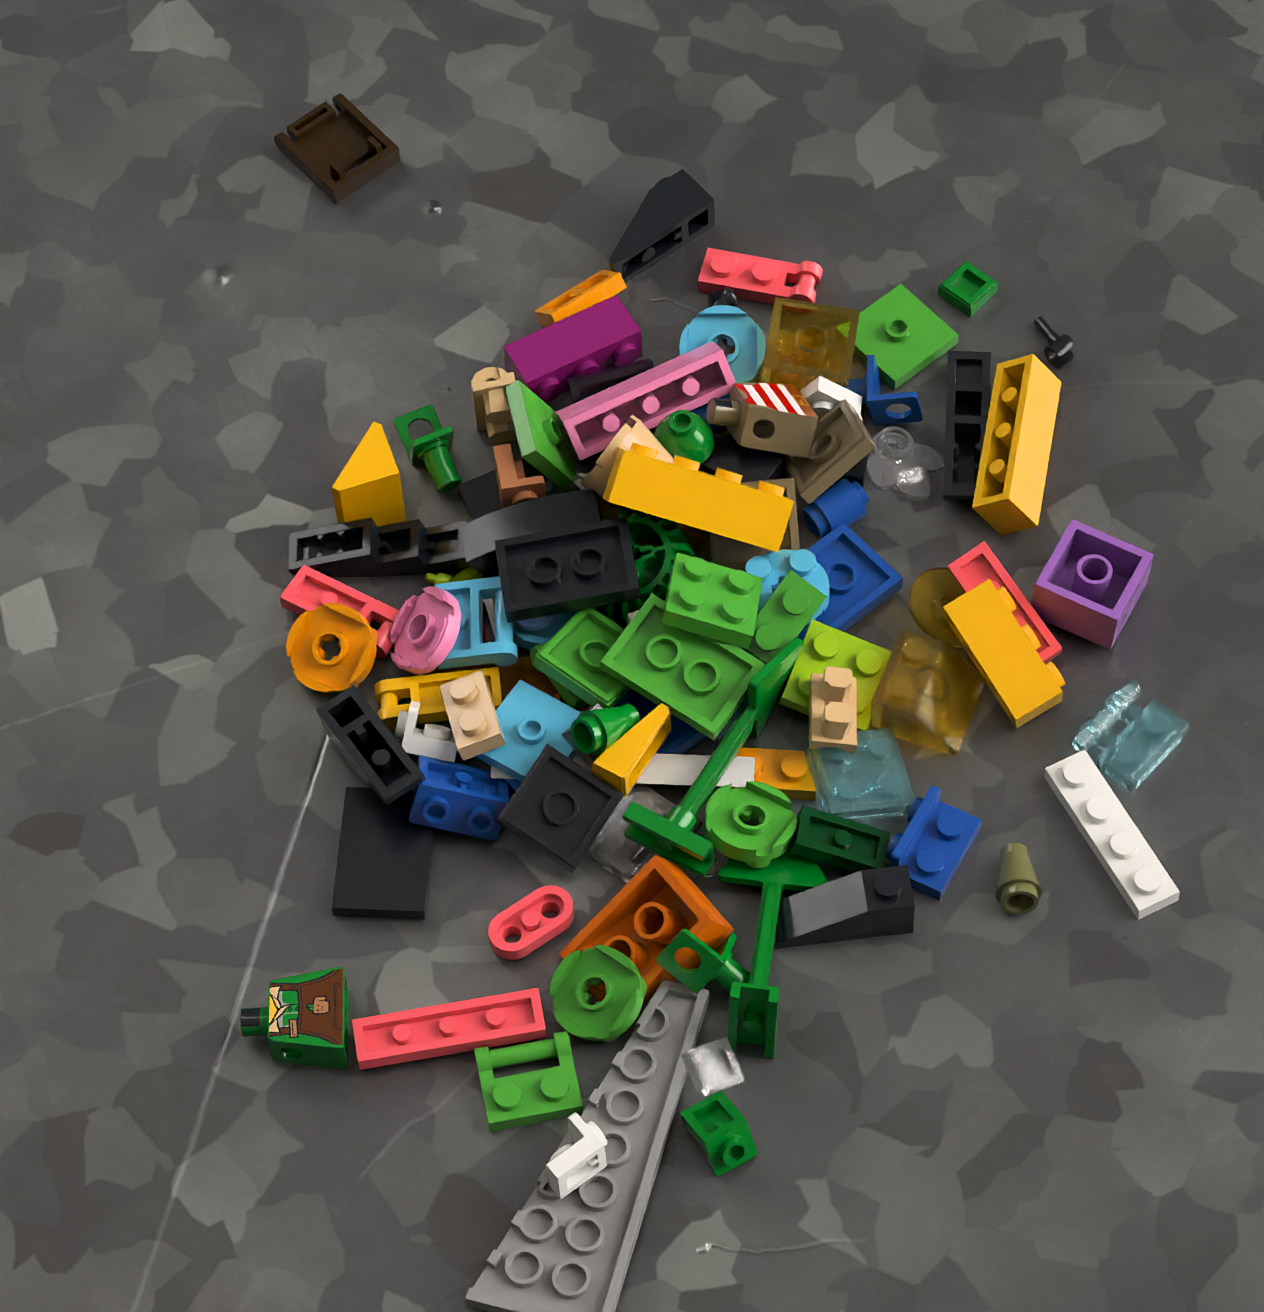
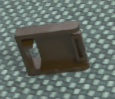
(331, 145)

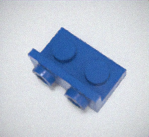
(458, 798)
(933, 843)

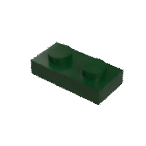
(839, 841)

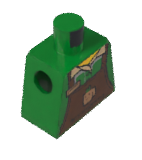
(304, 1019)

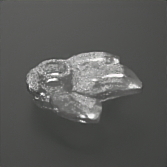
(902, 464)

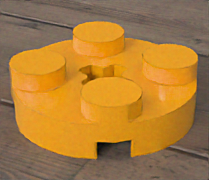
(322, 624)

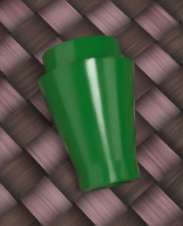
(600, 728)

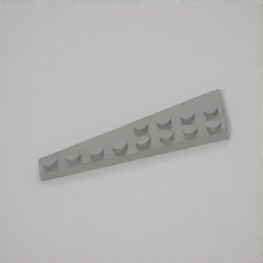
(579, 1247)

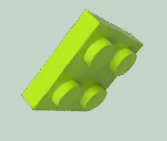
(834, 648)

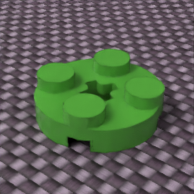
(744, 842)
(623, 991)

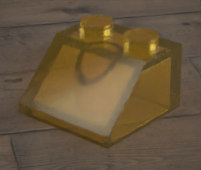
(809, 343)
(926, 693)

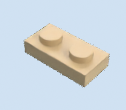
(472, 715)

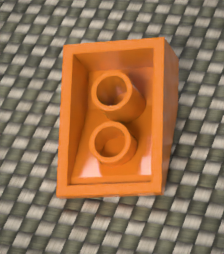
(647, 918)

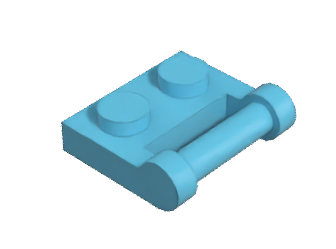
(469, 644)

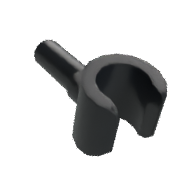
(1058, 351)

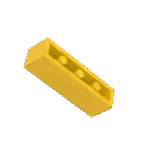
(1017, 445)
(698, 498)

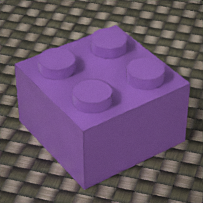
(1091, 584)

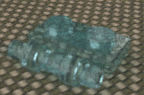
(1141, 745)

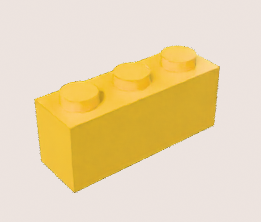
(1004, 652)

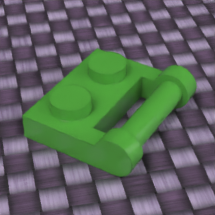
(529, 1095)

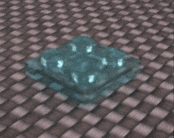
(862, 782)

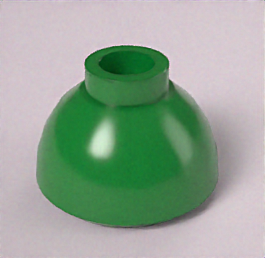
(686, 435)

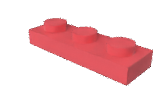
(980, 565)

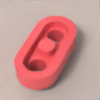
(527, 922)

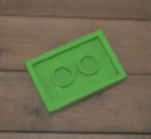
(684, 670)

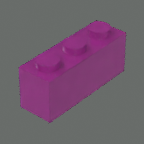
(574, 346)

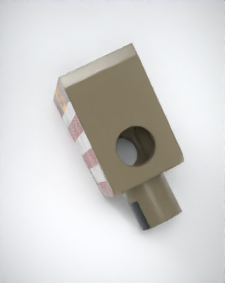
(766, 417)

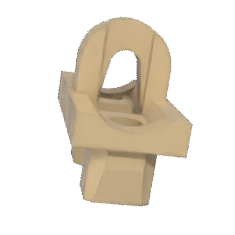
(492, 405)
(833, 709)

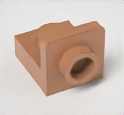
(511, 478)

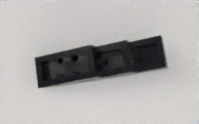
(965, 420)
(373, 551)

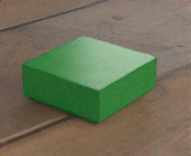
(968, 288)

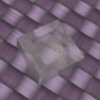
(713, 1067)

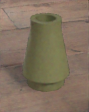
(1017, 882)

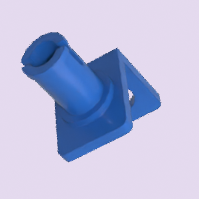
(870, 390)

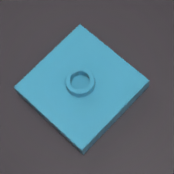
(528, 724)

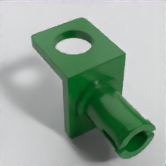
(431, 447)
(714, 964)

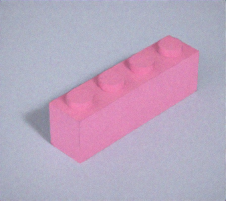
(649, 396)

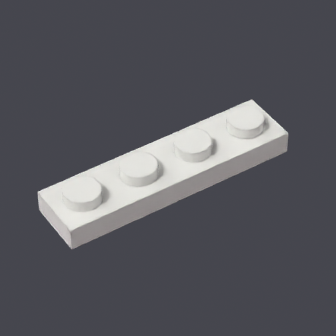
(1111, 834)

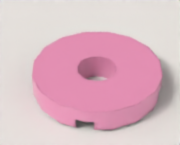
(439, 616)

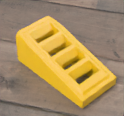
(630, 754)

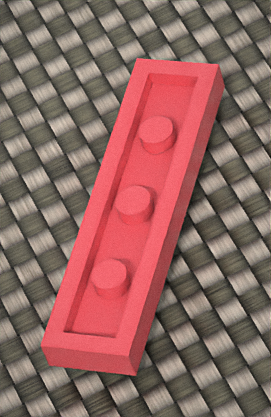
(448, 1028)

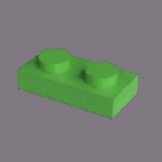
(784, 616)

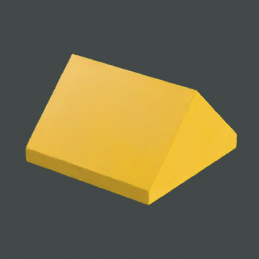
(370, 483)

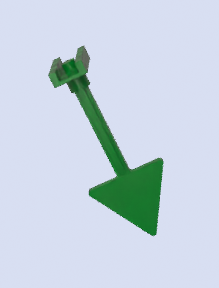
(672, 835)
(755, 1004)

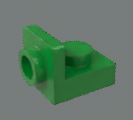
(720, 1132)

